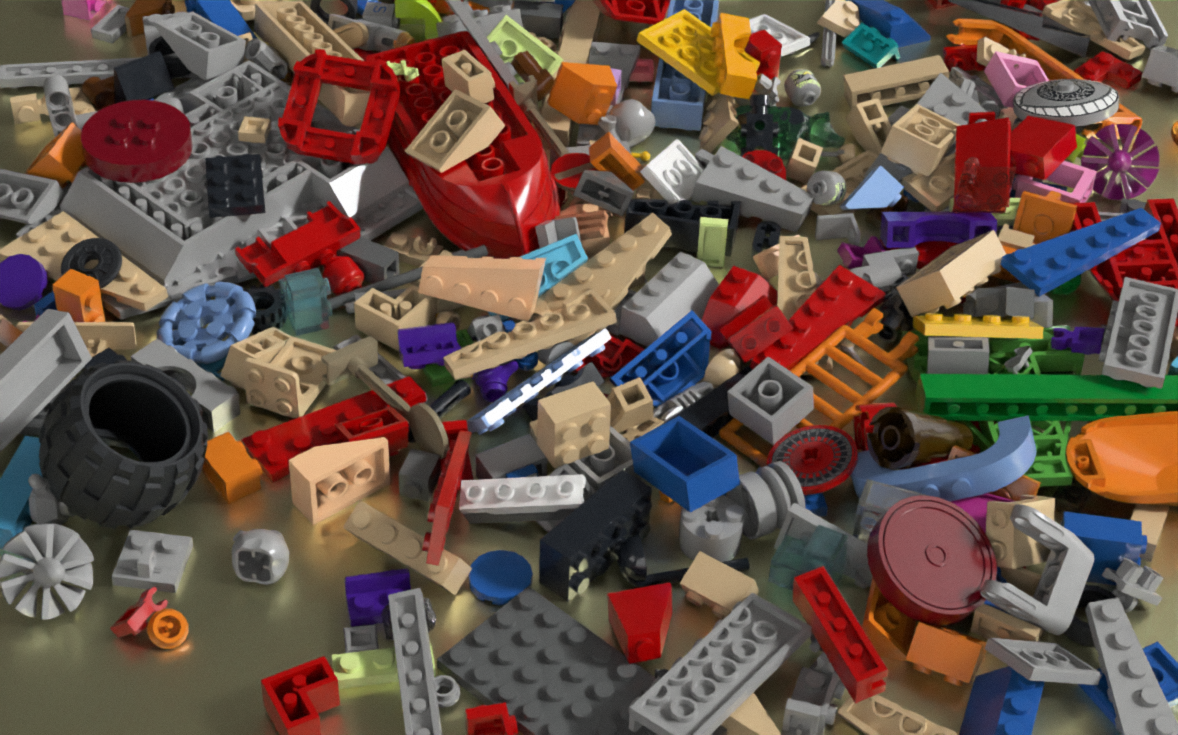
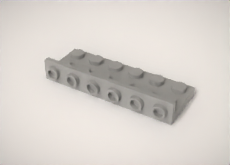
(720, 670)

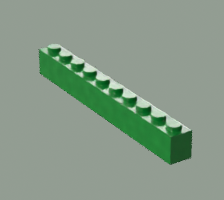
(1040, 396)

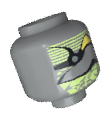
(802, 87)
(827, 188)

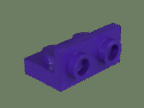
(369, 594)

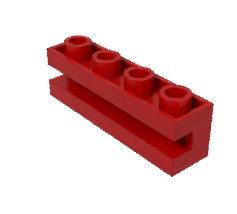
(839, 634)

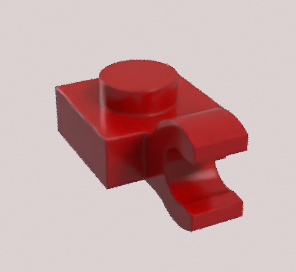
(135, 617)

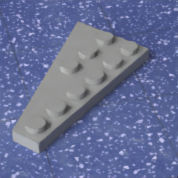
(946, 100)

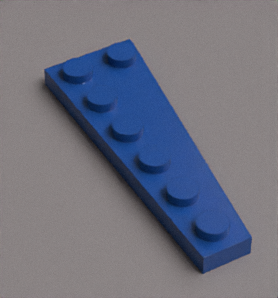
(1069, 255)

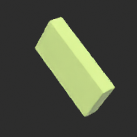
(712, 241)

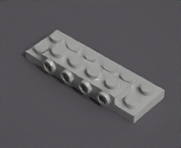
(1140, 333)

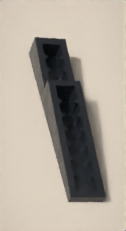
(1029, 23)

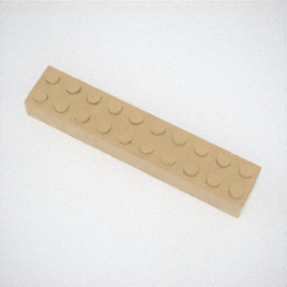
(299, 32)

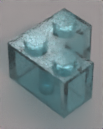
(307, 300)
(797, 557)

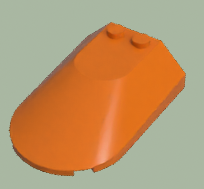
(1128, 458)

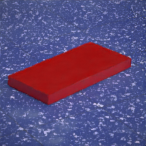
(987, 142)

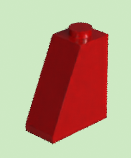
(641, 620)

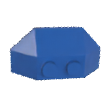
(671, 361)

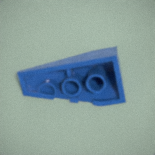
(891, 22)

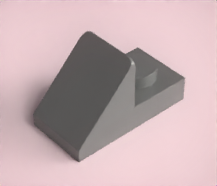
(1005, 302)

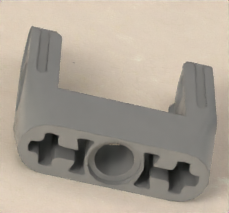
(1061, 579)

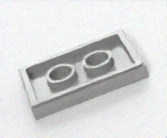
(1043, 661)

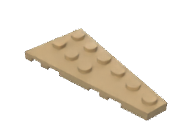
(53, 240)
(609, 270)

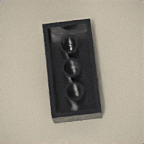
(592, 535)

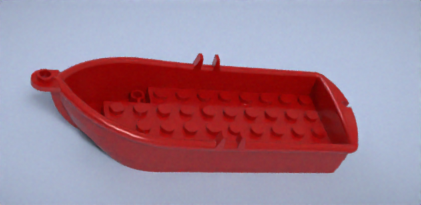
(490, 195)

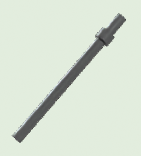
(400, 279)

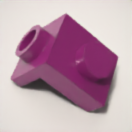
(853, 255)

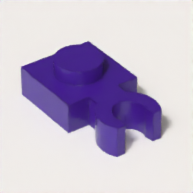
(1081, 340)

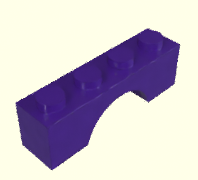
(912, 228)

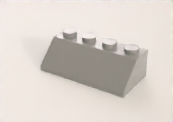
(667, 298)

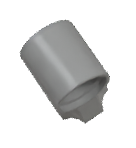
(266, 58)

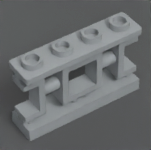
(1131, 19)

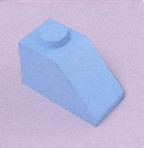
(874, 192)

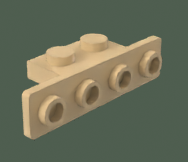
(101, 335)

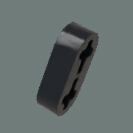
(761, 240)

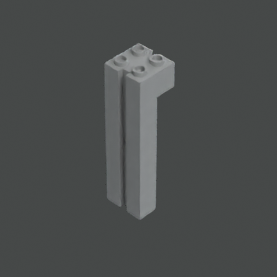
(37, 369)

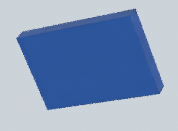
(1165, 671)

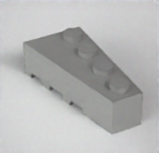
(760, 191)

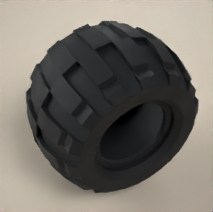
(142, 412)

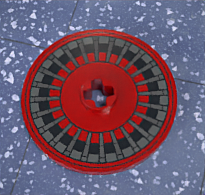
(818, 456)

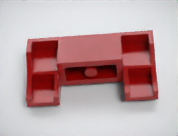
(301, 248)

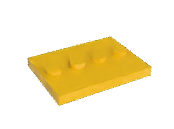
(687, 47)
(986, 326)

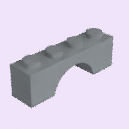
(214, 397)

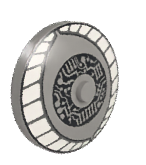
(1067, 101)

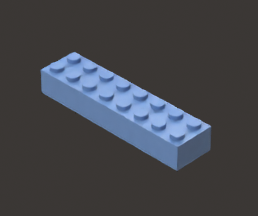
(675, 98)

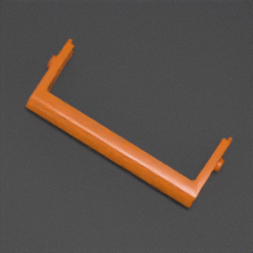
(974, 29)

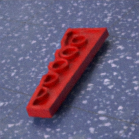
(833, 304)
(283, 442)
(445, 497)

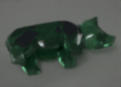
(791, 126)

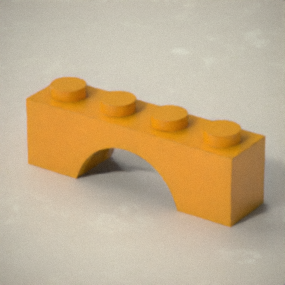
(734, 73)

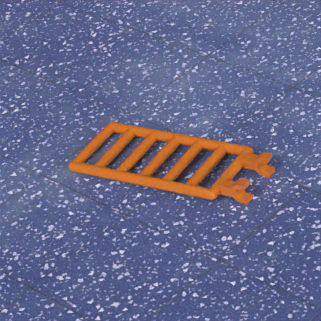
(858, 336)

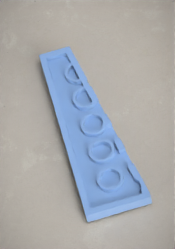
(494, 414)

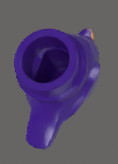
(493, 381)

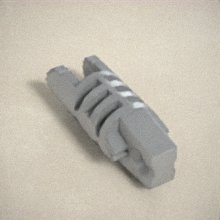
(682, 401)

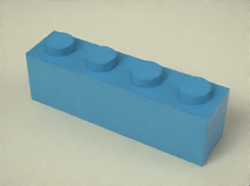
(16, 489)

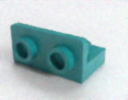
(871, 46)

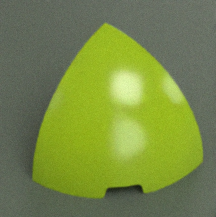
(418, 13)

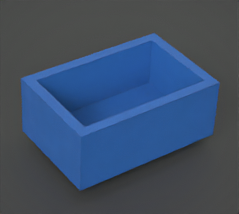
(685, 463)

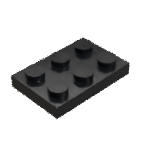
(234, 185)

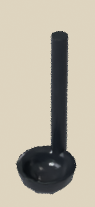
(633, 566)

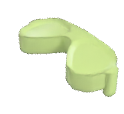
(408, 72)

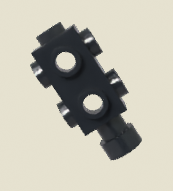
(759, 138)
(895, 314)

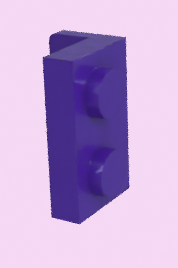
(426, 344)

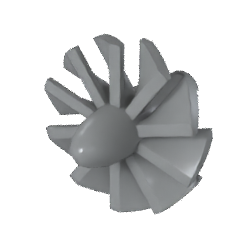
(50, 556)

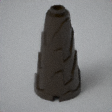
(913, 437)

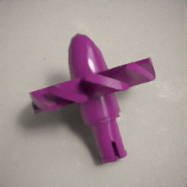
(1121, 162)

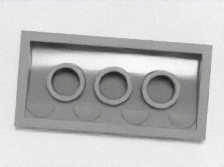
(27, 196)

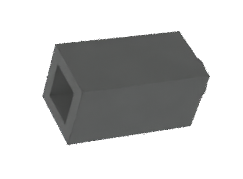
(541, 18)
(373, 259)

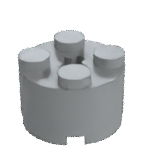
(712, 529)

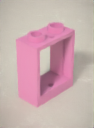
(1006, 77)
(1066, 174)

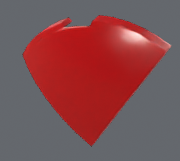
(613, 357)

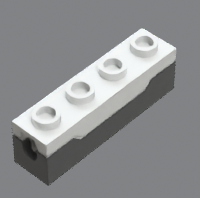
(522, 498)

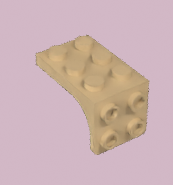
(289, 381)

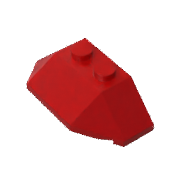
(732, 296)

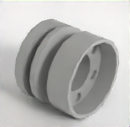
(766, 498)

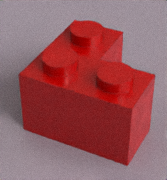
(765, 50)
(299, 695)

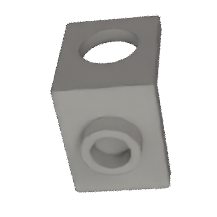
(838, 227)

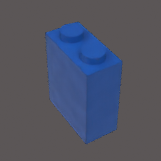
(1108, 540)

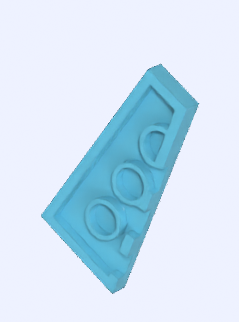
(561, 260)

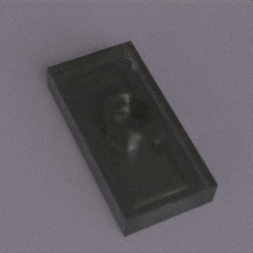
(1072, 497)

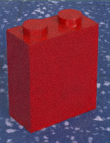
(1041, 146)

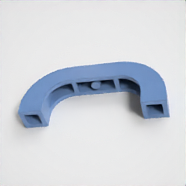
(962, 476)

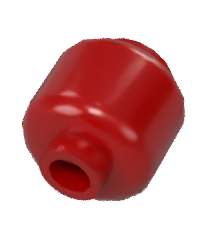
(343, 275)

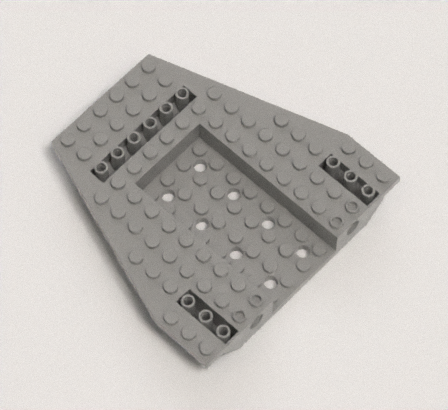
(176, 237)

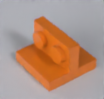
(1044, 216)

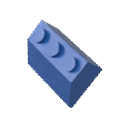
(1002, 704)

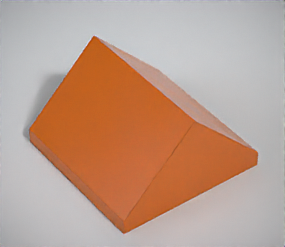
(887, 626)

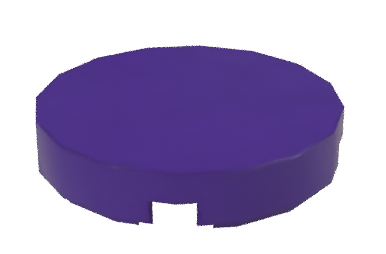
(21, 281)

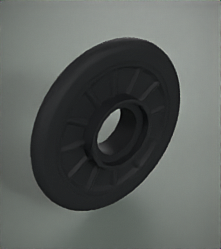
(94, 249)

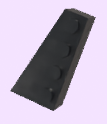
(684, 220)

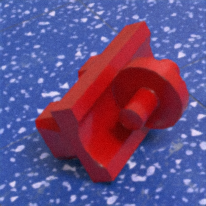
(962, 56)

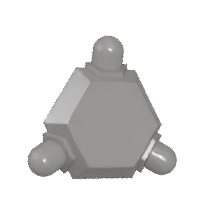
(44, 505)

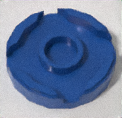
(499, 576)

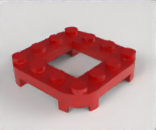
(344, 72)

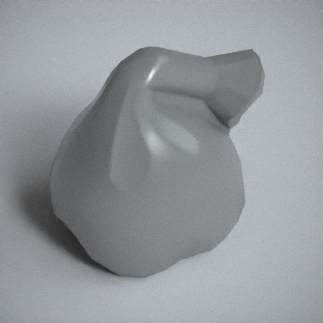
(628, 122)
(260, 556)

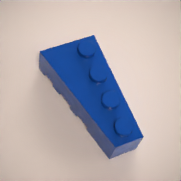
(221, 13)

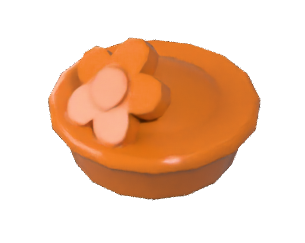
(167, 628)

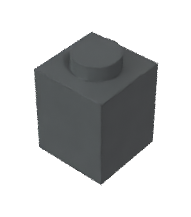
(419, 474)

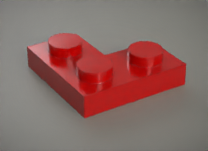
(1107, 67)

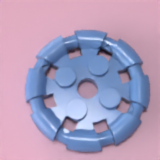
(228, 315)

